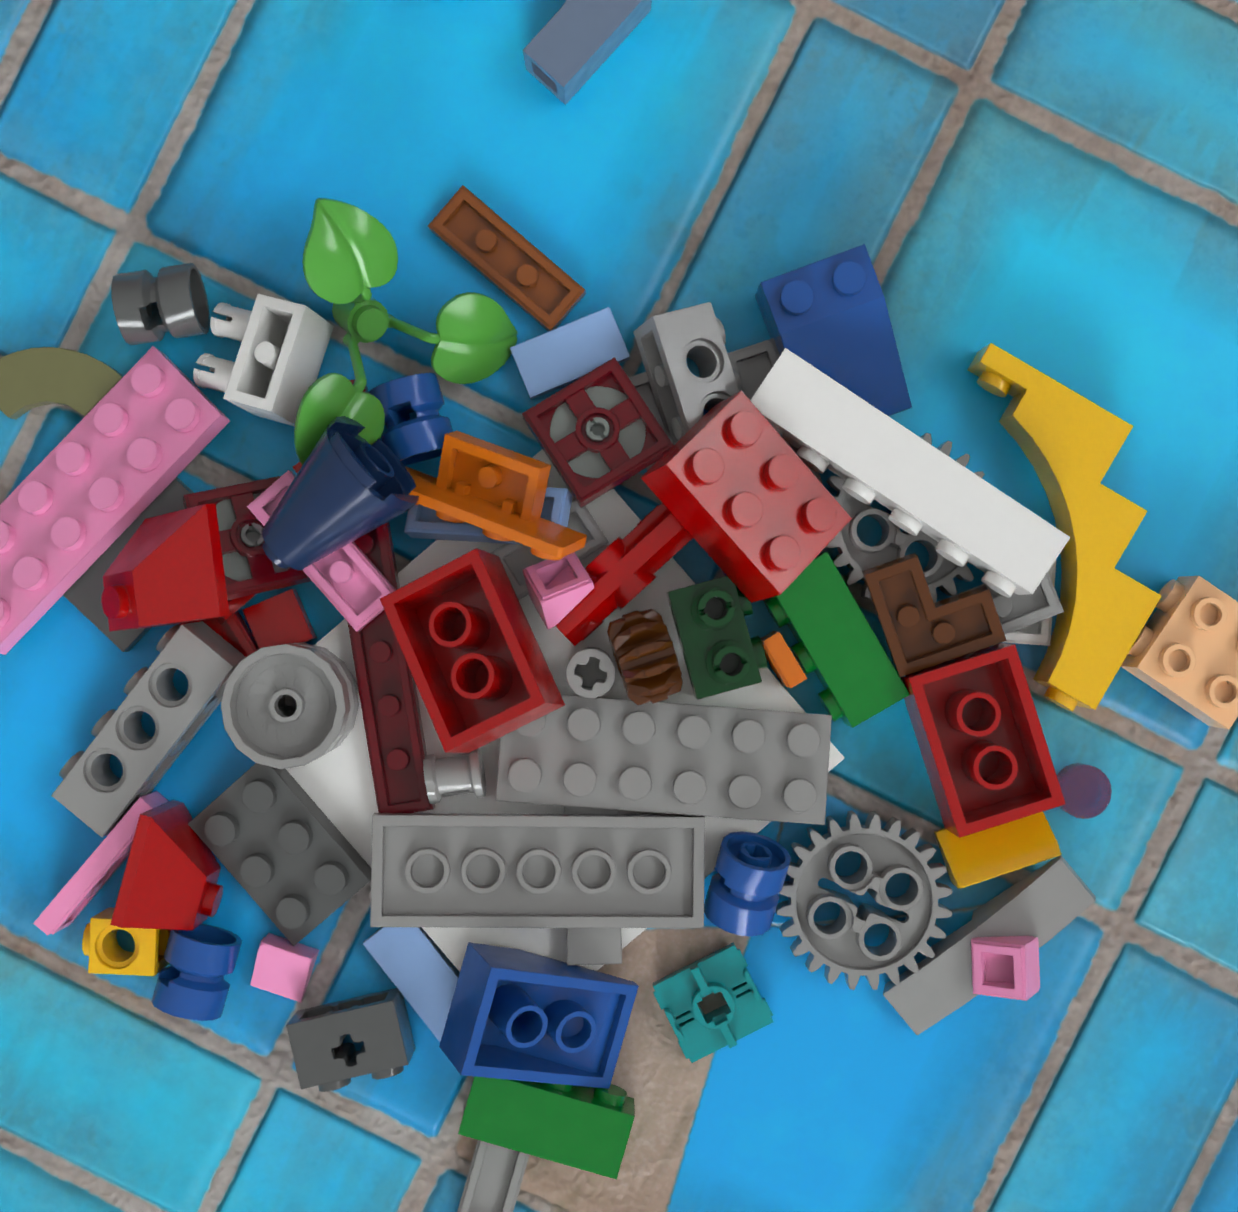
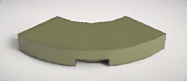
(53, 377)

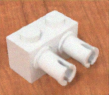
(276, 356)

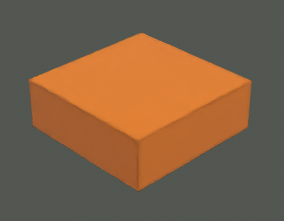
(782, 660)

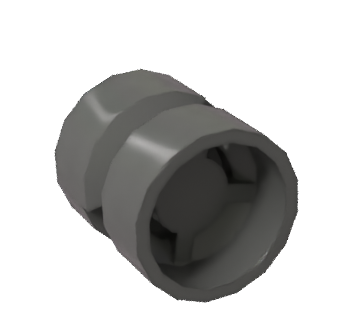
(154, 305)

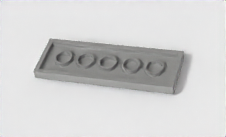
(671, 760)
(537, 870)

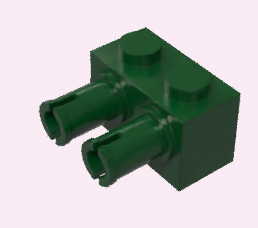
(716, 637)

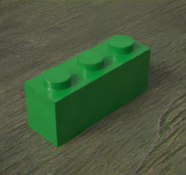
(836, 644)
(552, 1121)

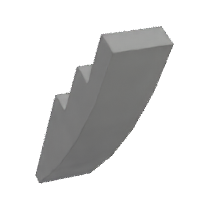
(1032, 907)

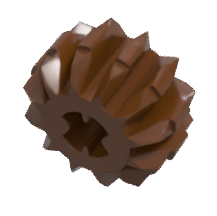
(645, 656)

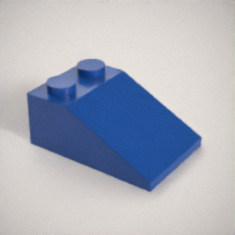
(839, 324)
(535, 1019)

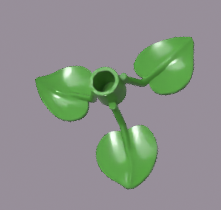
(341, 262)

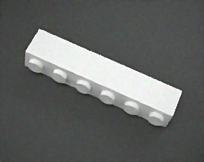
(908, 477)

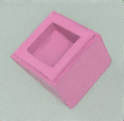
(557, 587)
(1005, 966)
(283, 967)

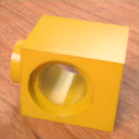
(108, 957)

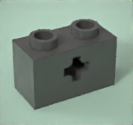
(374, 1018)

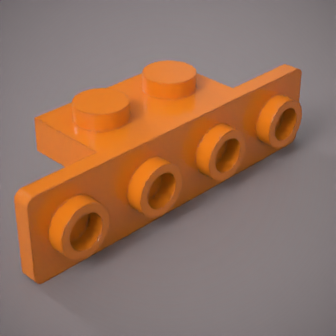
(496, 493)

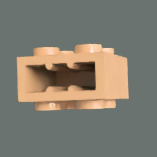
(1191, 650)

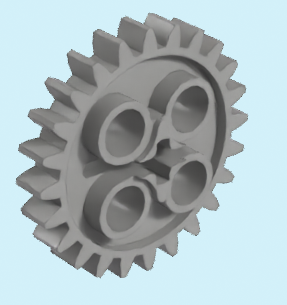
(893, 542)
(842, 942)

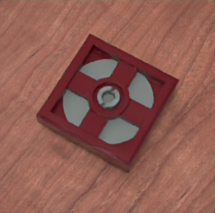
(597, 432)
(241, 539)

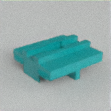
(706, 1033)

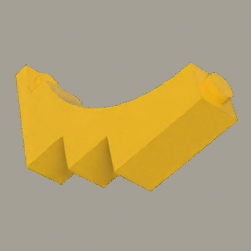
(1071, 451)

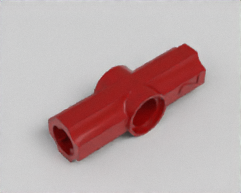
(625, 571)

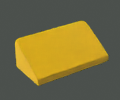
(997, 849)

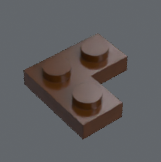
(926, 631)

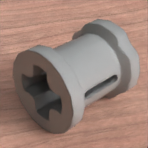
(575, 679)
(454, 776)

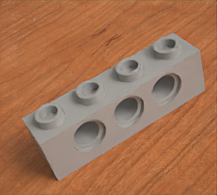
(679, 394)
(88, 782)

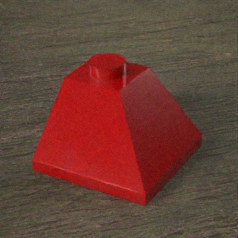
(168, 572)
(167, 874)

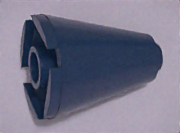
(337, 497)

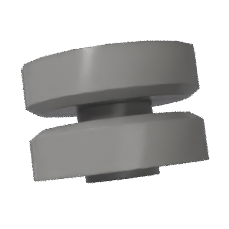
(276, 733)

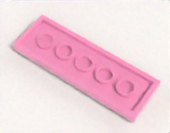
(97, 486)

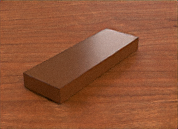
(507, 259)

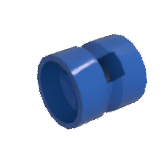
(420, 437)
(746, 883)
(194, 980)

